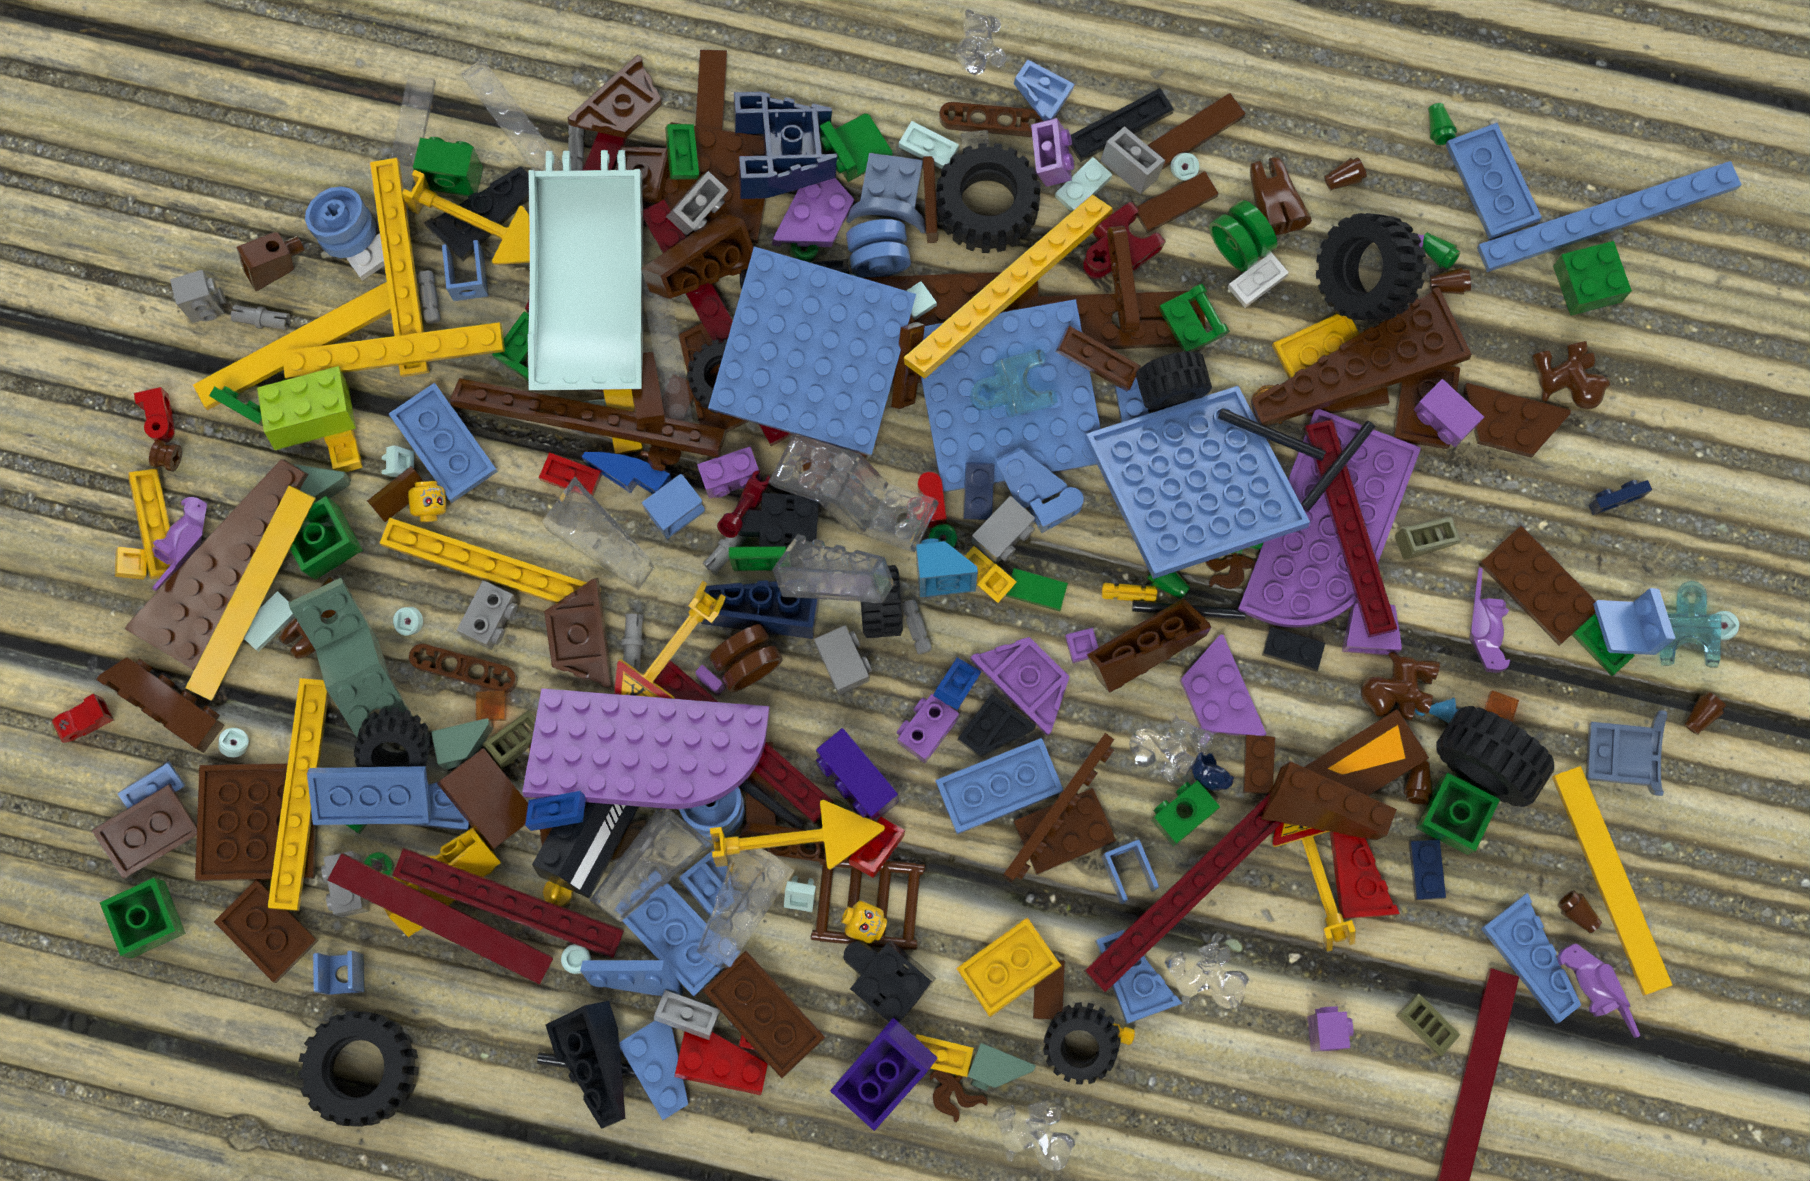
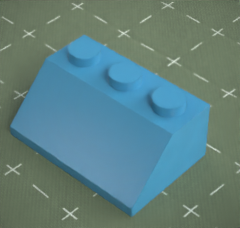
(943, 570)

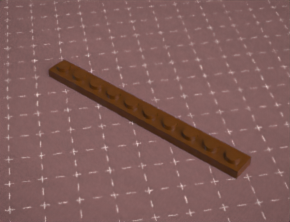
(586, 417)

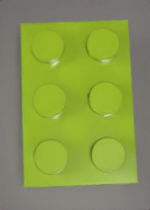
(306, 408)

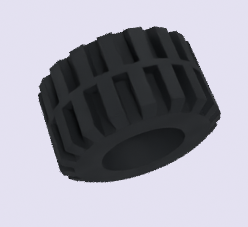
(699, 369)
(1173, 380)
(886, 617)
(396, 728)
(1076, 1065)

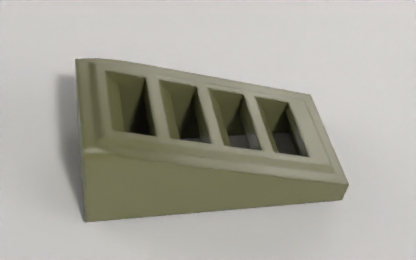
(1410, 542)
(507, 732)
(1418, 1001)

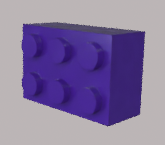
(856, 776)
(883, 1074)

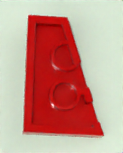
(1358, 882)
(720, 1064)

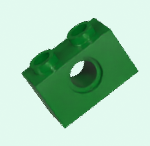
(1177, 828)

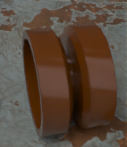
(745, 658)

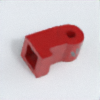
(158, 413)
(931, 485)
(82, 719)

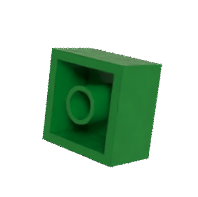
(449, 166)
(1592, 278)
(324, 540)
(1458, 814)
(142, 918)

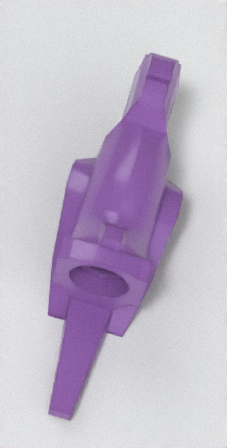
(181, 539)
(1488, 630)
(1598, 983)

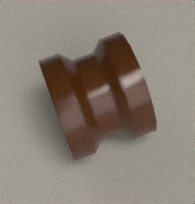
(165, 455)

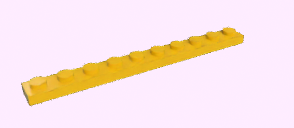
(1007, 287)

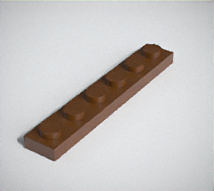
(1053, 820)

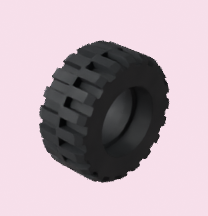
(984, 165)
(1400, 272)
(1495, 756)
(319, 1069)

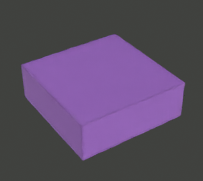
(1081, 644)
(710, 680)

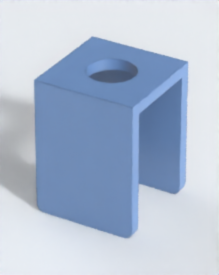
(479, 287)
(673, 506)
(1143, 861)
(325, 972)

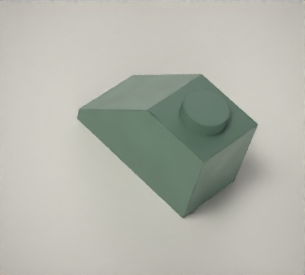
(323, 482)
(460, 742)
(996, 1068)

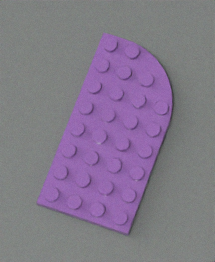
(1304, 573)
(642, 748)

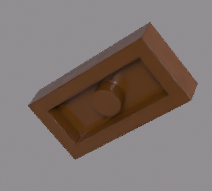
(1258, 764)

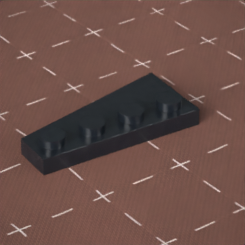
(493, 203)

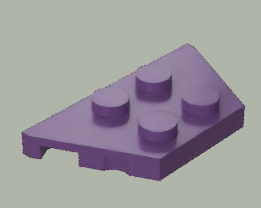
(815, 215)
(1026, 679)
(1220, 694)

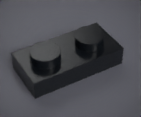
(1293, 649)

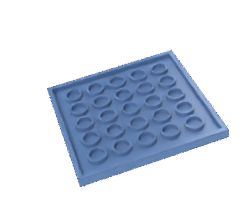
(811, 351)
(975, 435)
(1195, 483)

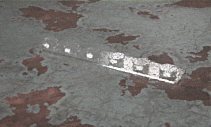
(668, 356)

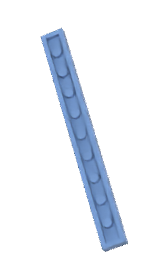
(1608, 216)

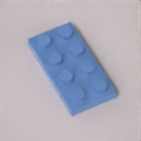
(1493, 181)
(443, 442)
(999, 786)
(369, 795)
(673, 935)

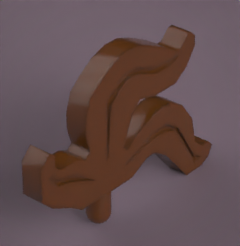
(657, 456)
(1236, 572)
(942, 1095)

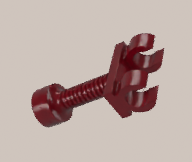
(731, 523)

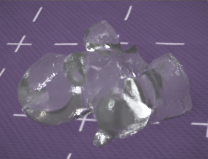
(978, 44)
(1150, 746)
(1225, 986)
(1050, 1147)

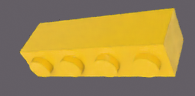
(464, 852)

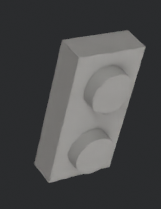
(686, 1014)

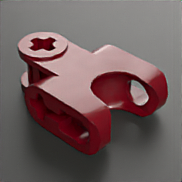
(1140, 248)

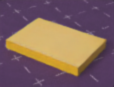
(1309, 344)
(1008, 967)

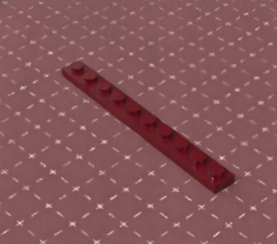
(705, 298)
(1181, 898)

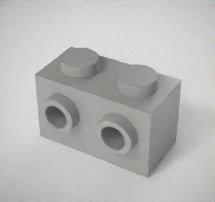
(1132, 160)
(697, 203)
(198, 296)
(1003, 530)
(488, 615)
(843, 660)
(340, 900)

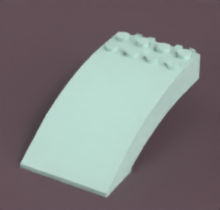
(585, 277)

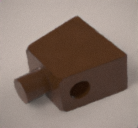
(268, 258)

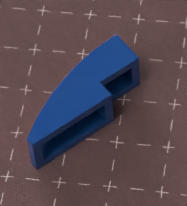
(627, 471)

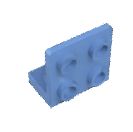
(1635, 625)

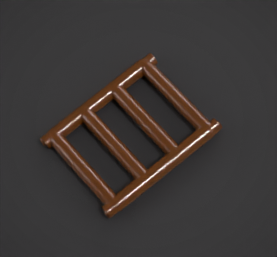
(907, 941)

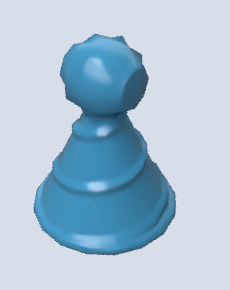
(1443, 710)

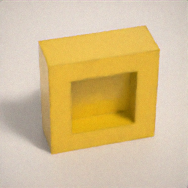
(130, 563)

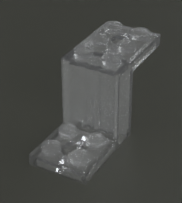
(853, 492)

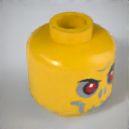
(427, 501)
(864, 922)

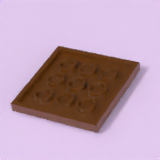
(719, 154)
(241, 822)

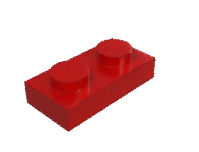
(561, 471)
(875, 853)

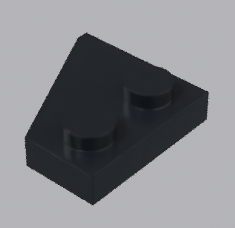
(994, 727)

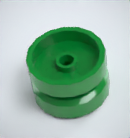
(1243, 235)

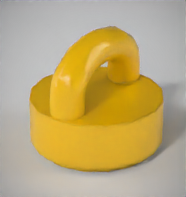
(557, 894)

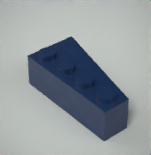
(765, 606)

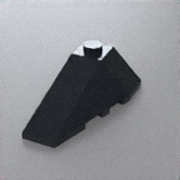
(591, 1050)

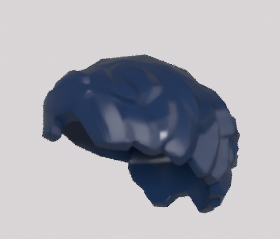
(1209, 774)

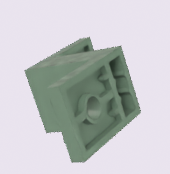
(347, 653)

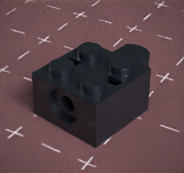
(781, 520)
(885, 980)

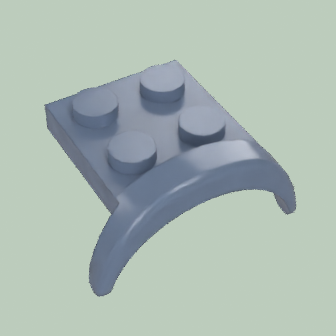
(890, 190)
(1626, 753)

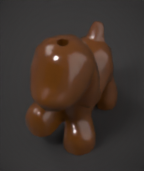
(1585, 388)
(1402, 688)

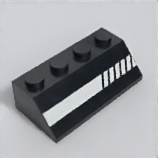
(580, 852)

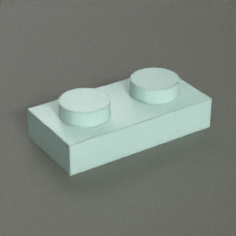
(925, 143)
(1084, 183)

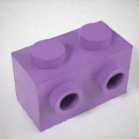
(1052, 152)
(1448, 413)
(728, 472)
(927, 728)
(1329, 1029)

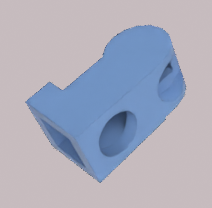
(1056, 510)

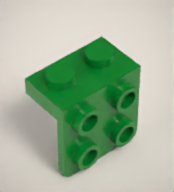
(853, 144)

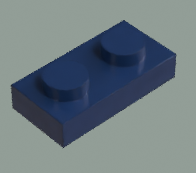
(978, 490)
(1630, 492)
(1427, 870)

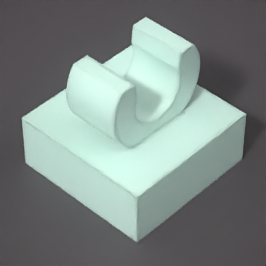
(397, 460)
(800, 895)

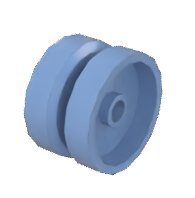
(340, 222)
(878, 248)
(726, 813)

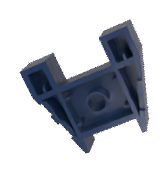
(790, 145)

